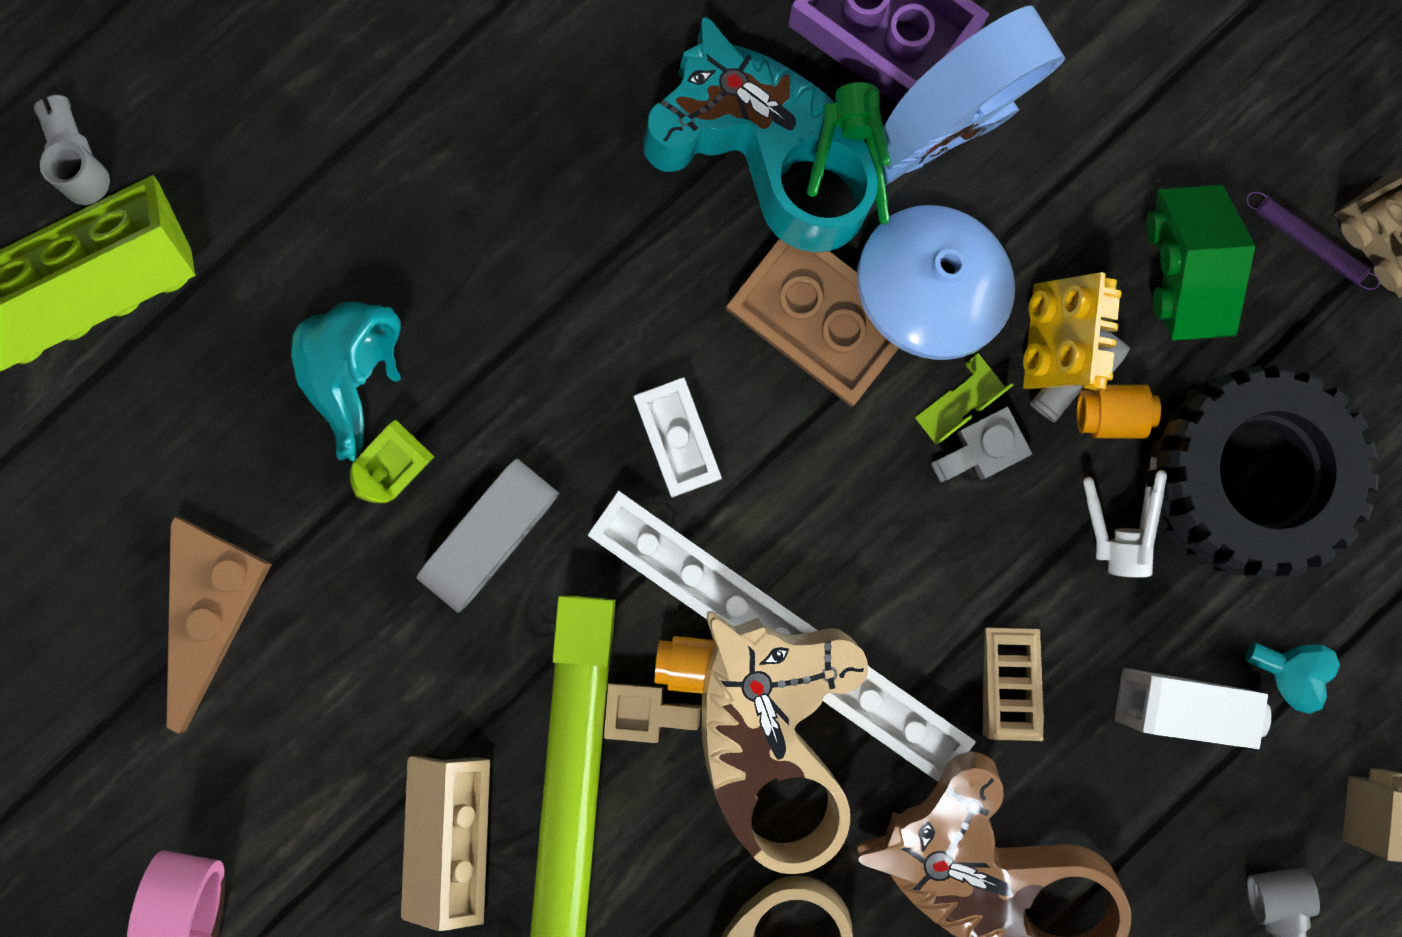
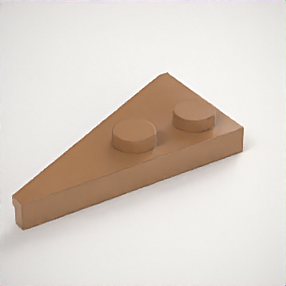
(207, 602)

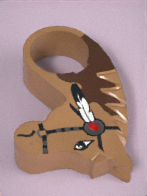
(954, 873)

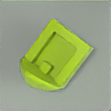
(388, 465)

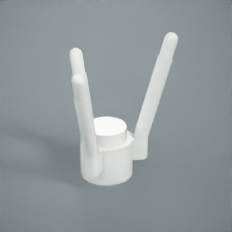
(1131, 549)

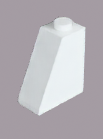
(1192, 709)

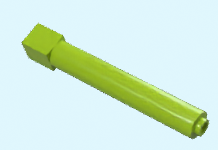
(572, 765)

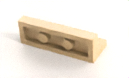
(445, 842)

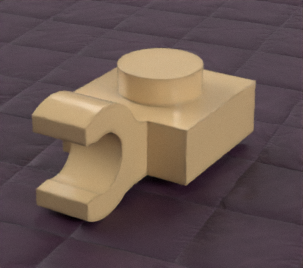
(639, 713)

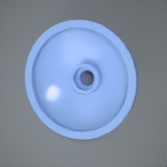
(922, 304)

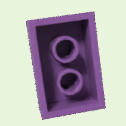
(887, 39)

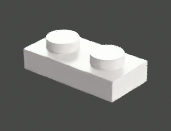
(677, 437)

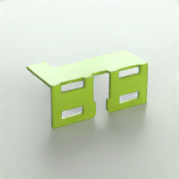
(952, 406)

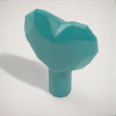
(1298, 673)

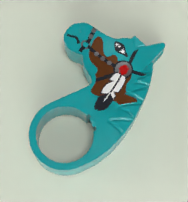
(773, 117)

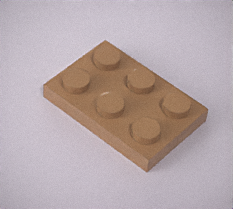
(814, 317)

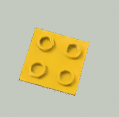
(1067, 331)

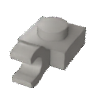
(987, 446)

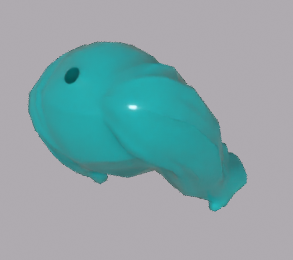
(336, 356)

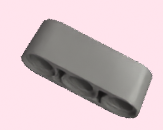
(487, 535)

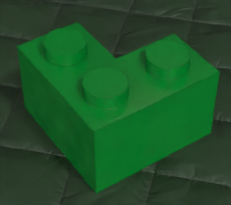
(1202, 260)

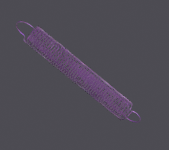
(1308, 243)

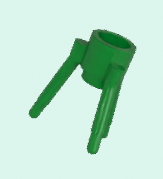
(859, 119)

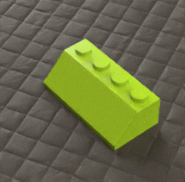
(89, 270)

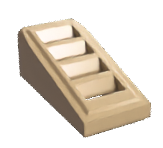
(992, 704)

